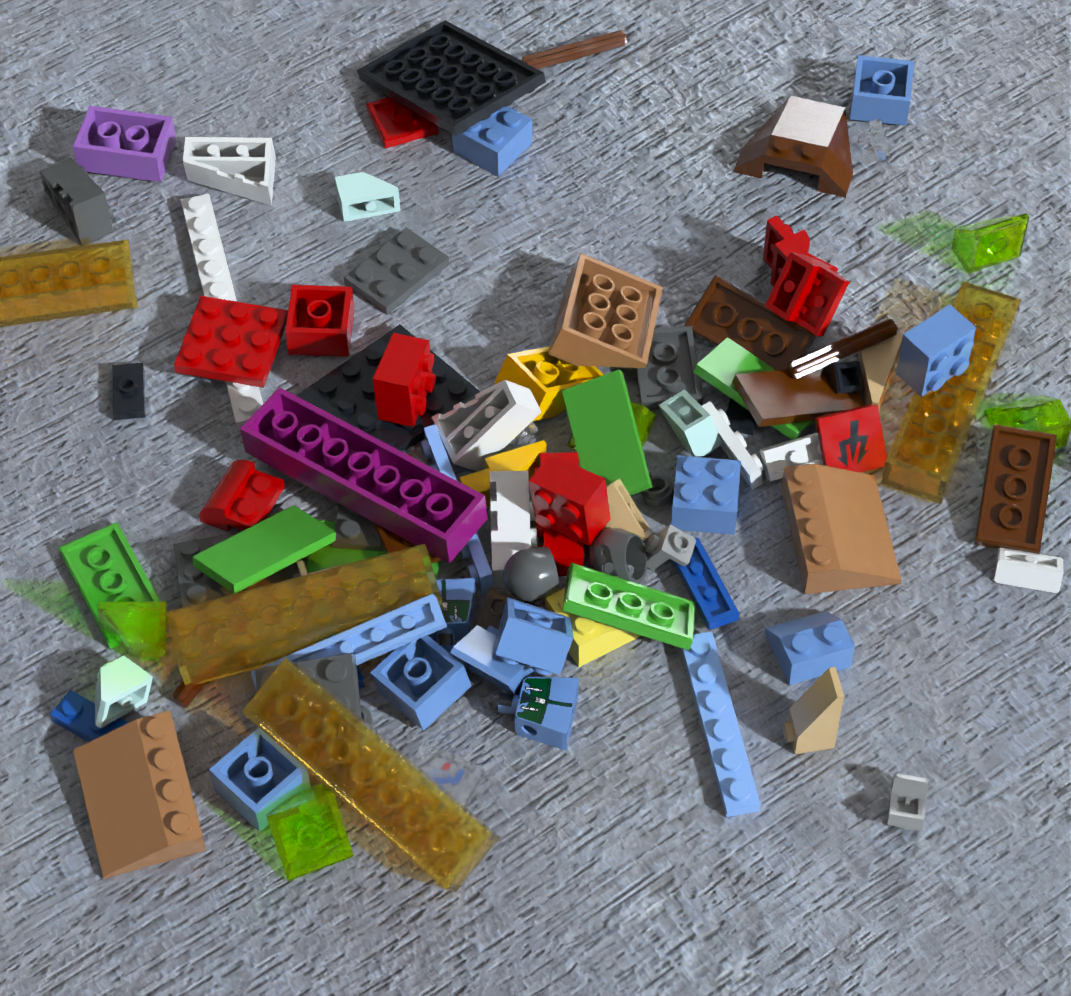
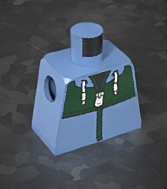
(458, 605)
(543, 709)

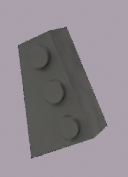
(78, 200)

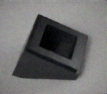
(845, 377)

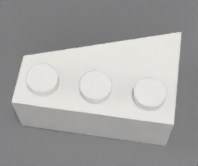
(232, 165)
(486, 423)
(509, 519)

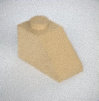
(624, 511)

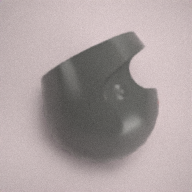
(617, 549)
(531, 574)

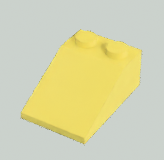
(590, 637)

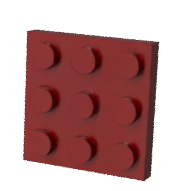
(231, 341)

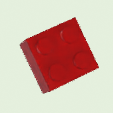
(320, 320)
(404, 379)
(569, 500)

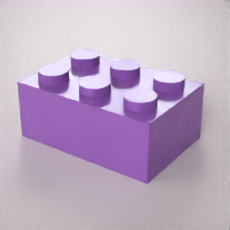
(125, 143)

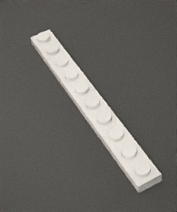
(217, 284)

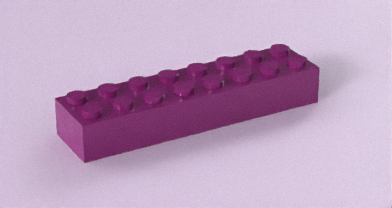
(364, 474)

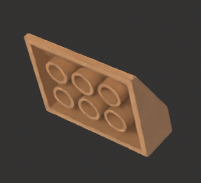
(605, 317)
(838, 529)
(138, 796)

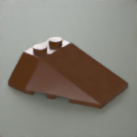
(803, 138)

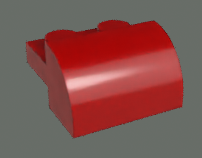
(779, 243)
(807, 293)
(241, 497)

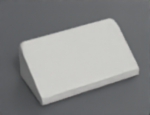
(1028, 570)

